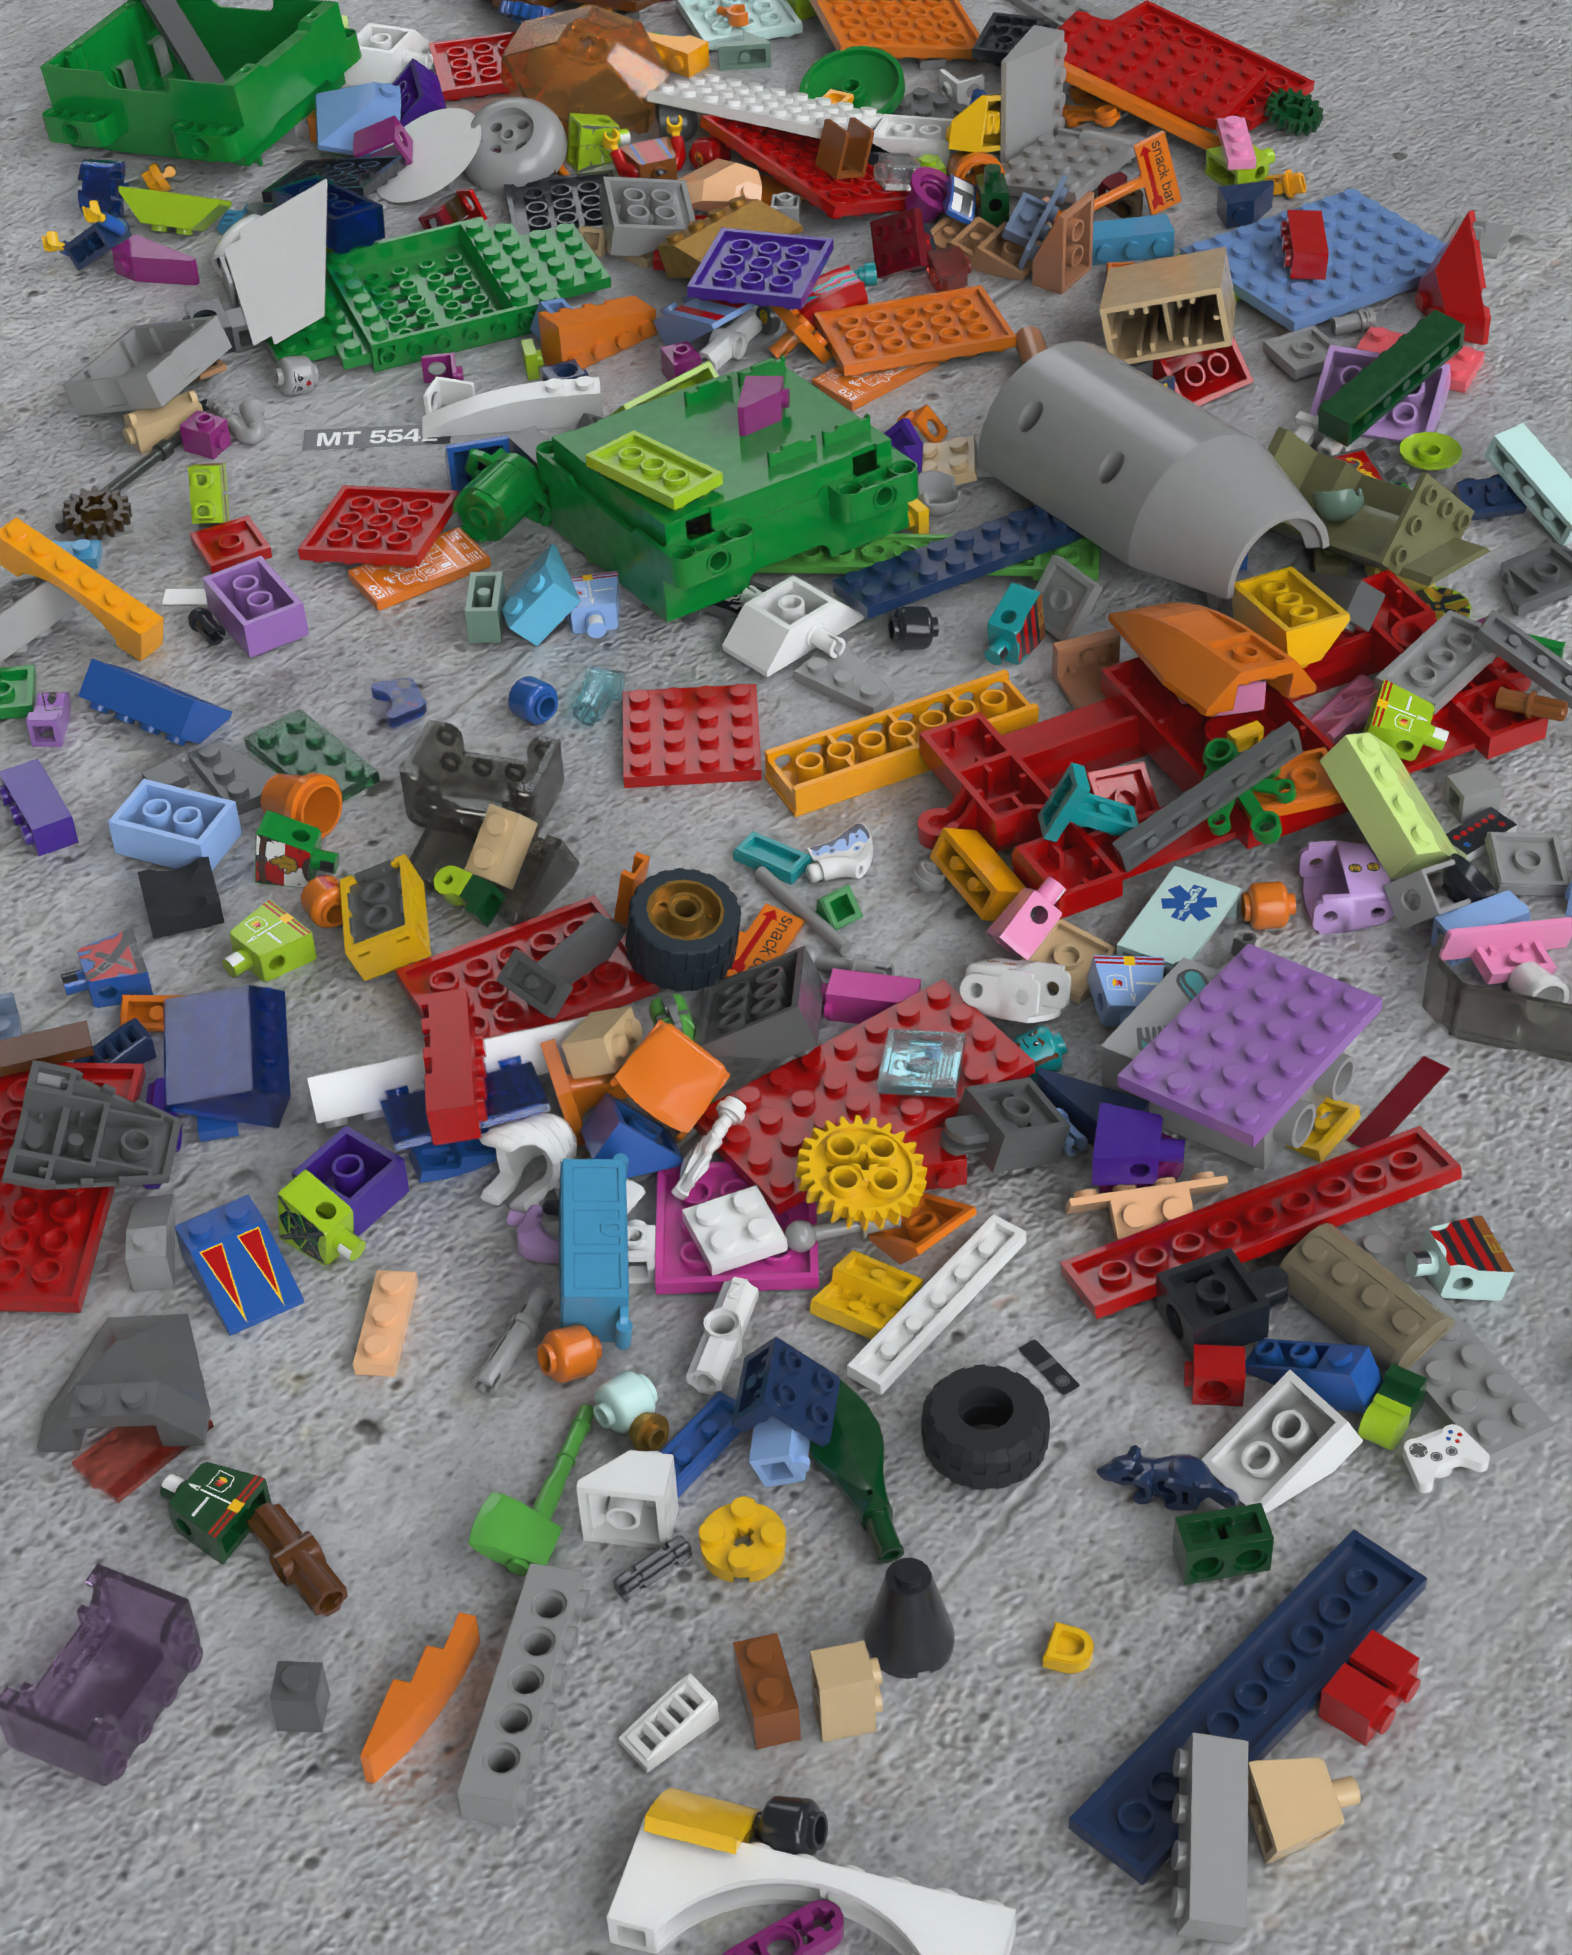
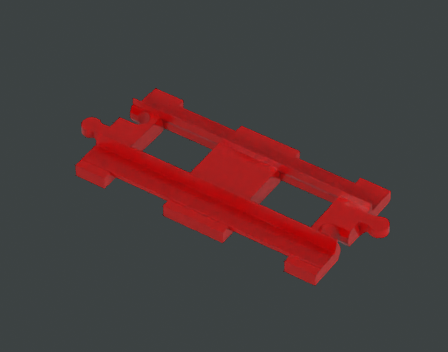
(1007, 778)

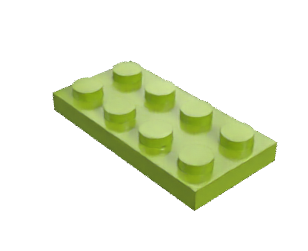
(654, 469)

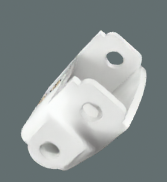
(1016, 989)

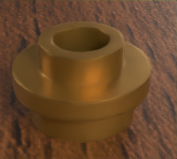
(649, 1431)

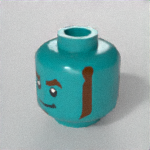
(1042, 1048)

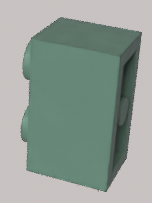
(484, 607)

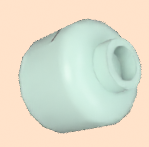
(623, 1400)

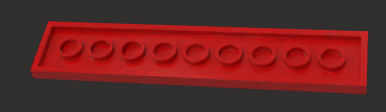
(1263, 1218)

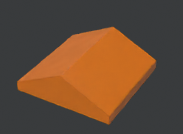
(924, 1227)

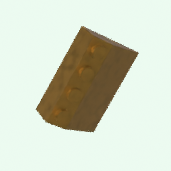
(686, 249)

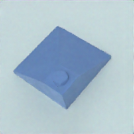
(351, 109)

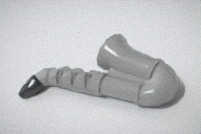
(248, 427)

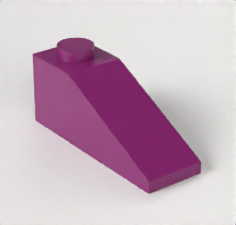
(153, 263)

